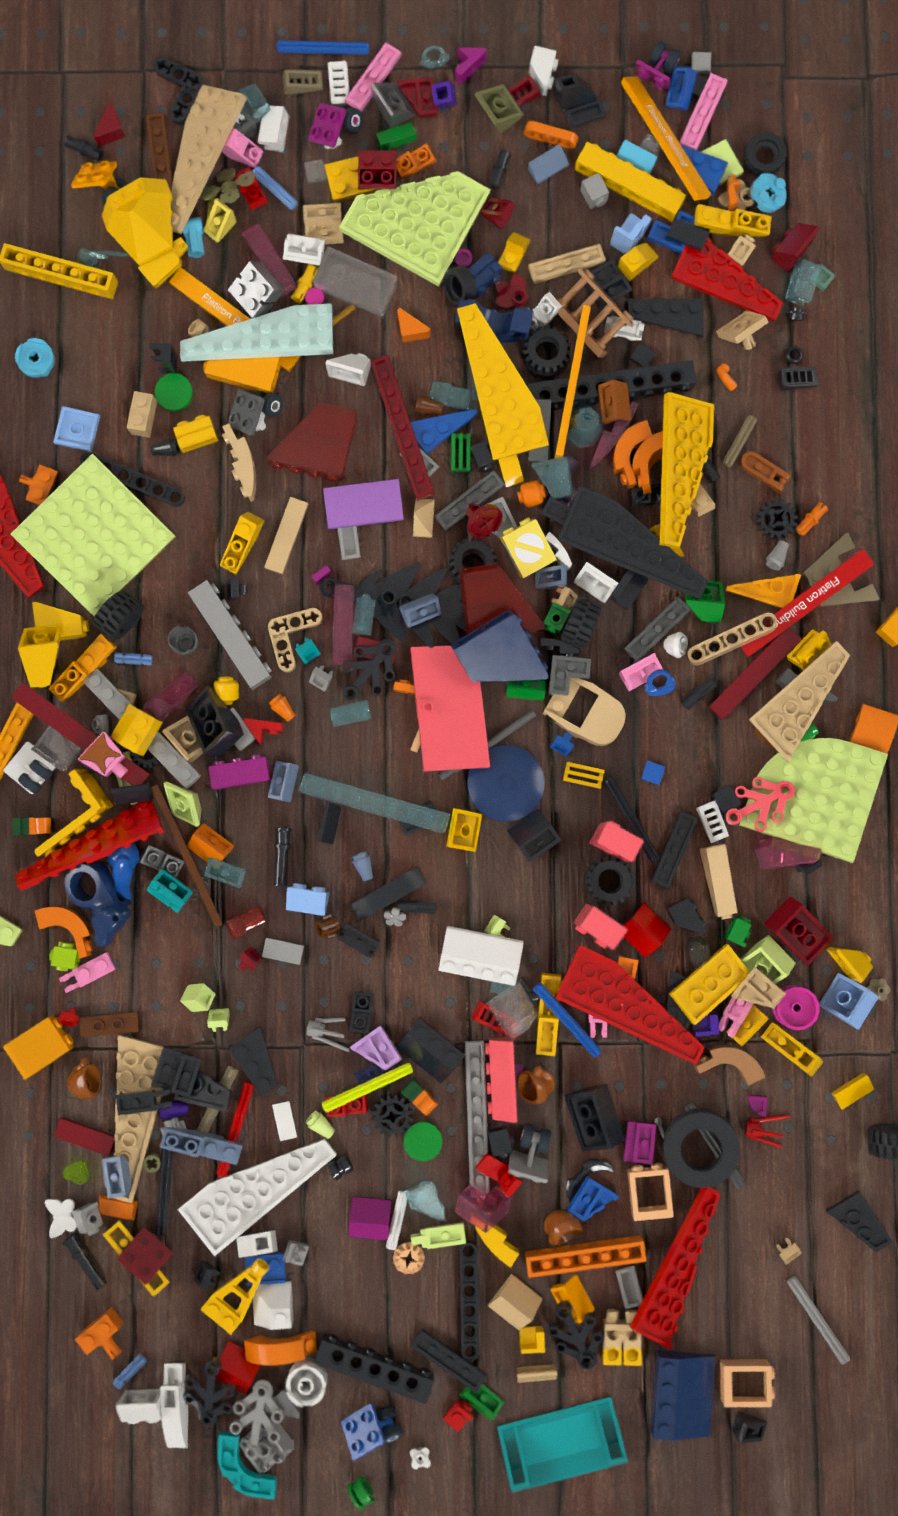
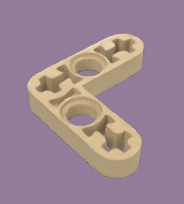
(283, 634)

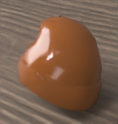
(84, 1080)
(535, 1085)
(561, 1227)

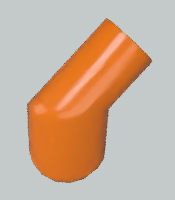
(725, 377)

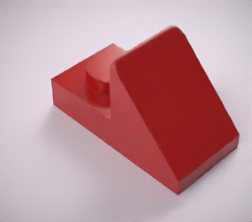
(258, 727)

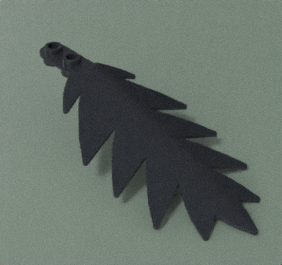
(393, 592)

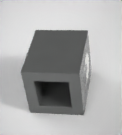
(245, 124)

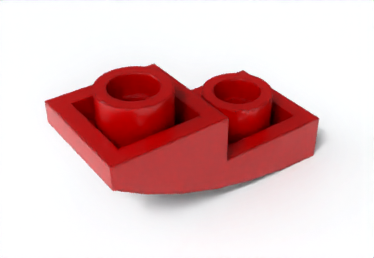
(253, 193)
(355, 1106)

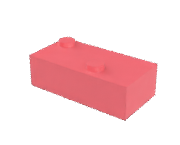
(616, 841)
(599, 926)

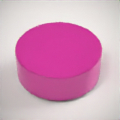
(314, 296)

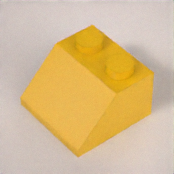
(136, 730)

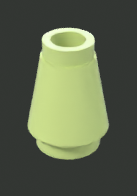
(319, 1124)

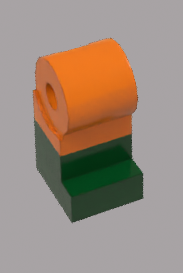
(31, 826)
(419, 1096)

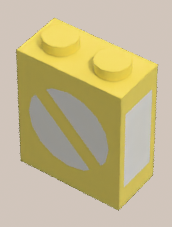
(527, 547)

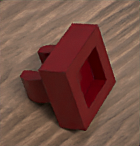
(250, 959)

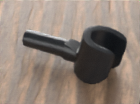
(531, 994)

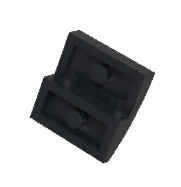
(610, 281)
(176, 1071)

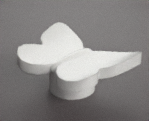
(62, 1216)

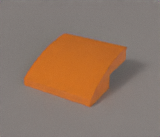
(874, 728)

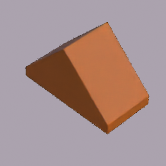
(411, 328)

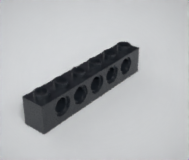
(362, 1371)

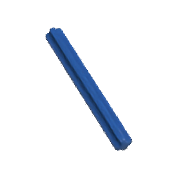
(323, 47)
(567, 1019)

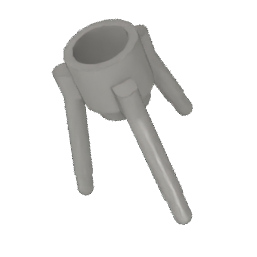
(317, 1029)

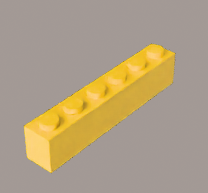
(630, 181)

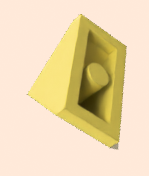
(218, 220)

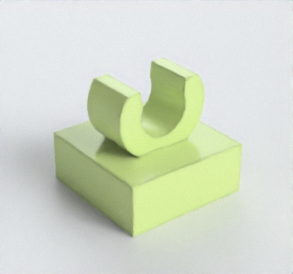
(495, 926)
(218, 1018)

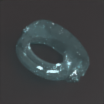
(444, 58)

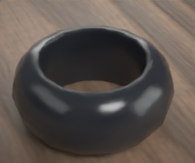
(789, 359)

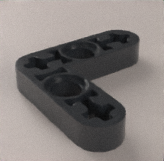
(186, 85)

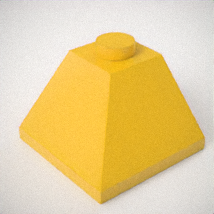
(852, 962)

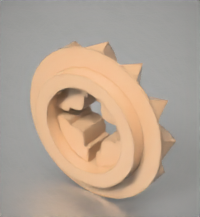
(403, 1251)

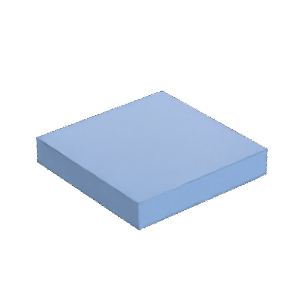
(76, 429)

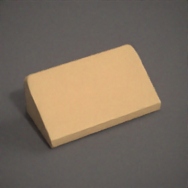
(536, 1373)

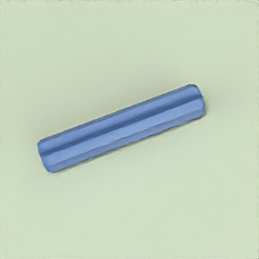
(275, 188)

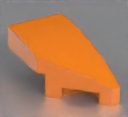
(732, 186)

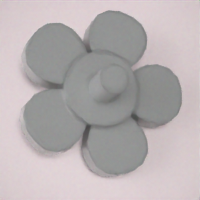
(394, 917)

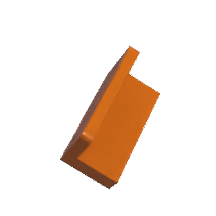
(208, 844)

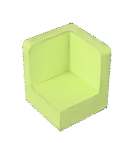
(197, 997)

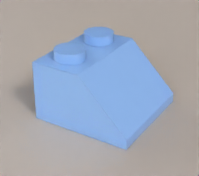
(848, 1001)

